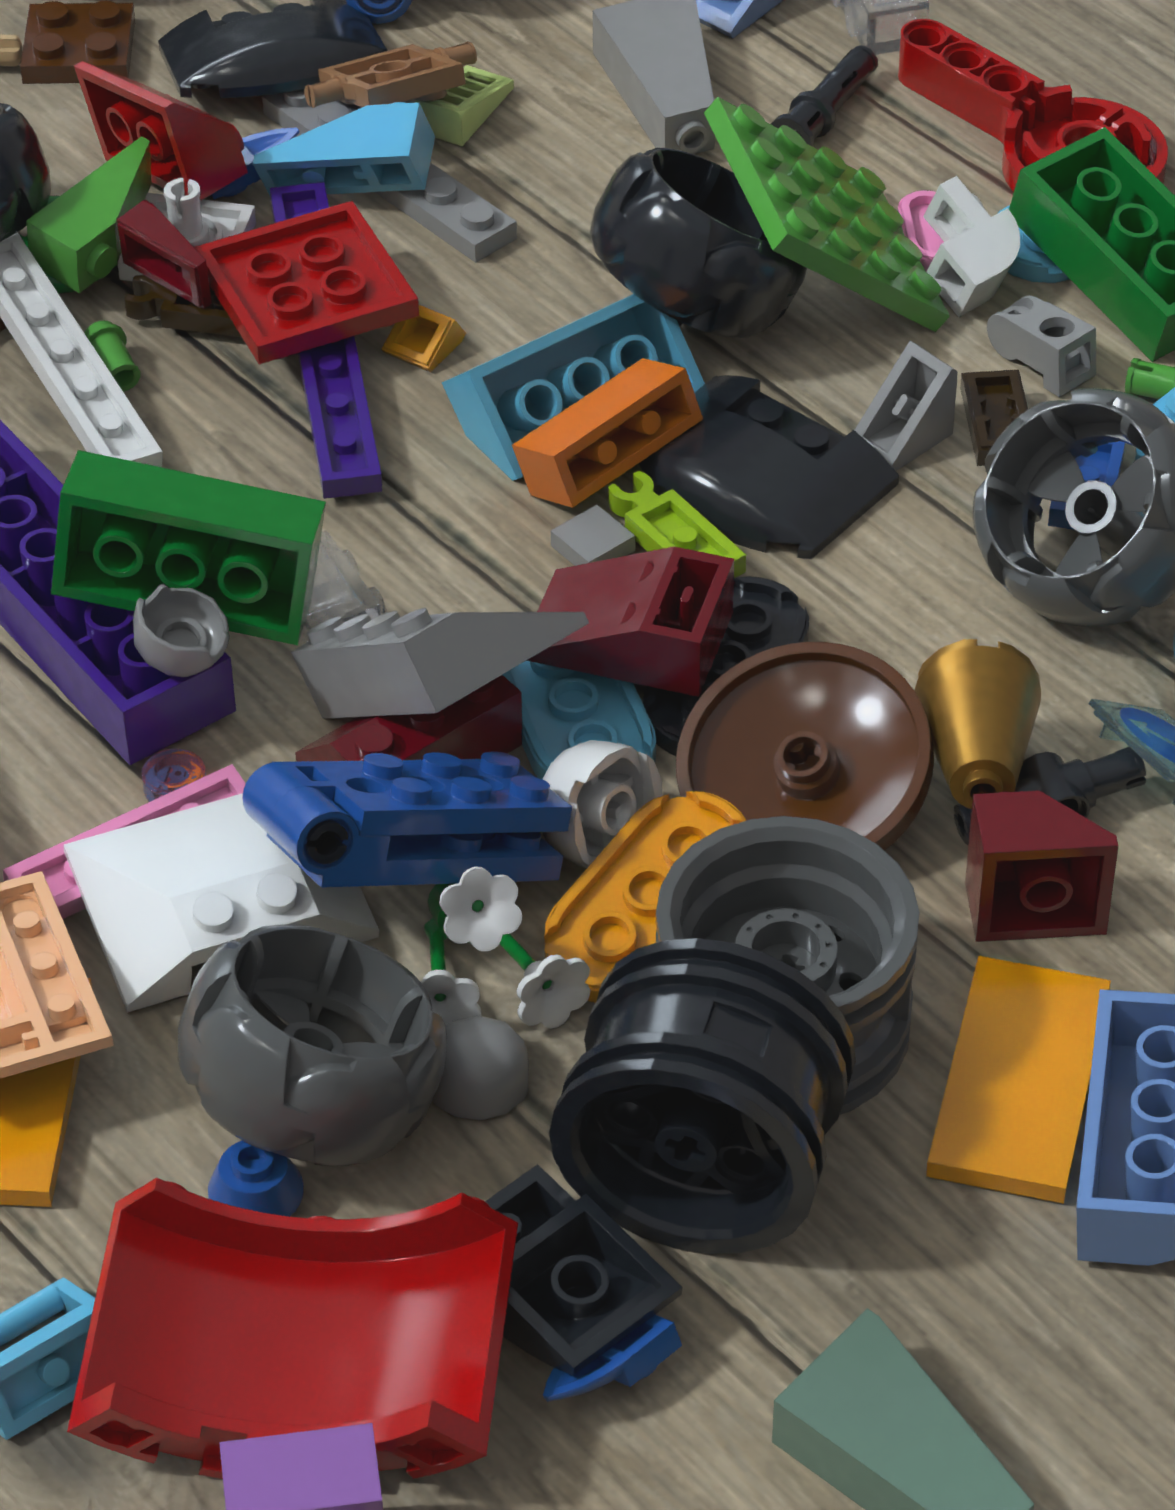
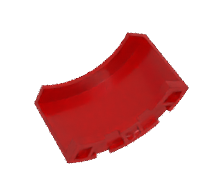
(286, 1324)

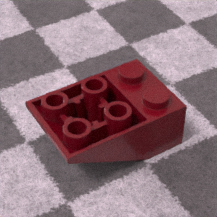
(648, 615)

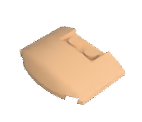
(44, 991)

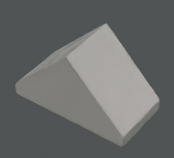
(911, 407)

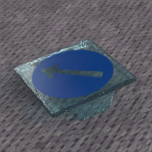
(1143, 729)

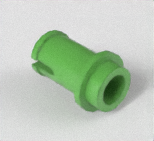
(110, 344)
(1149, 379)

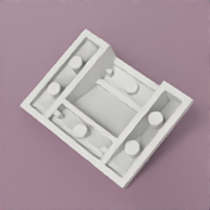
(190, 883)

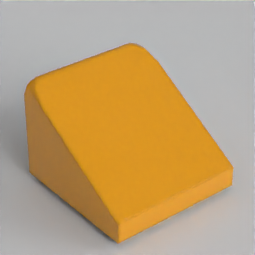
(424, 339)

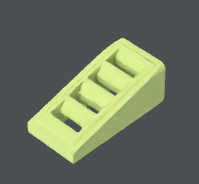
(466, 106)

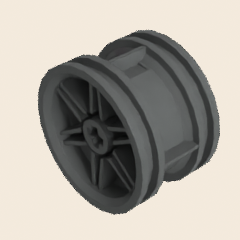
(818, 904)

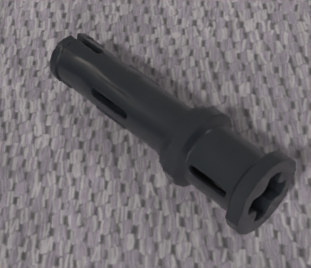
(814, 112)

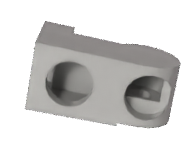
(1046, 341)

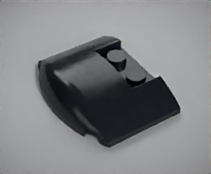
(266, 50)
(769, 470)

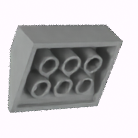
(419, 658)

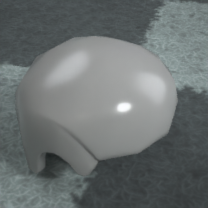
(180, 631)
(483, 1069)

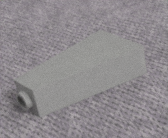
(659, 68)

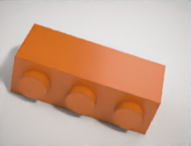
(607, 432)

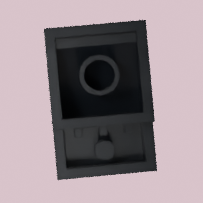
(574, 1275)

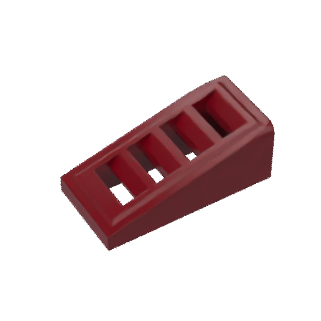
(163, 254)

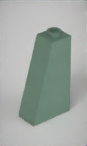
(886, 1431)

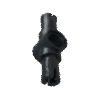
(1071, 782)

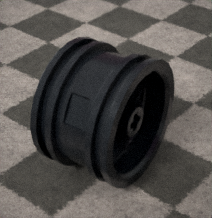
(704, 1096)

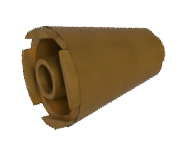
(979, 714)

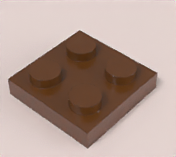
(69, 33)

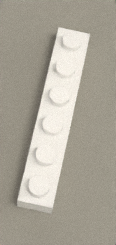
(68, 361)

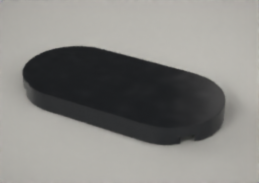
(762, 618)

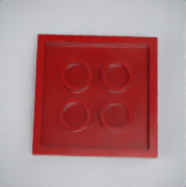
(307, 282)

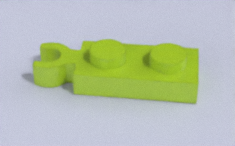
(669, 522)

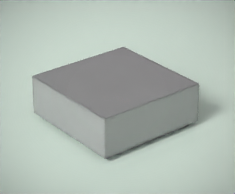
(592, 537)

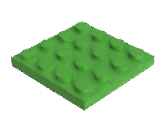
(826, 213)

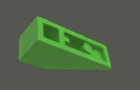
(78, 231)

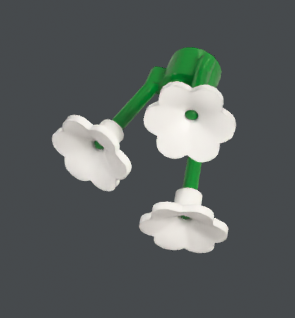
(485, 913)

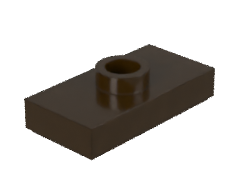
(990, 405)

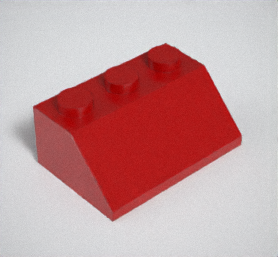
(181, 137)

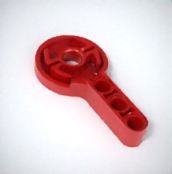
(1014, 103)

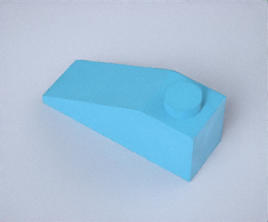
(358, 153)

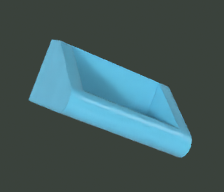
(44, 1367)

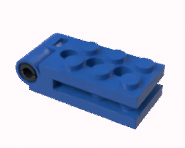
(409, 818)

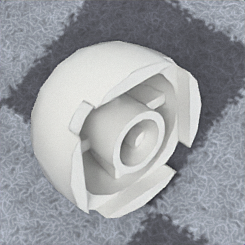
(605, 789)

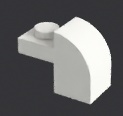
(974, 248)

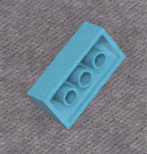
(547, 375)

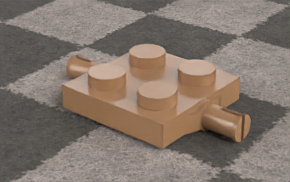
(393, 76)

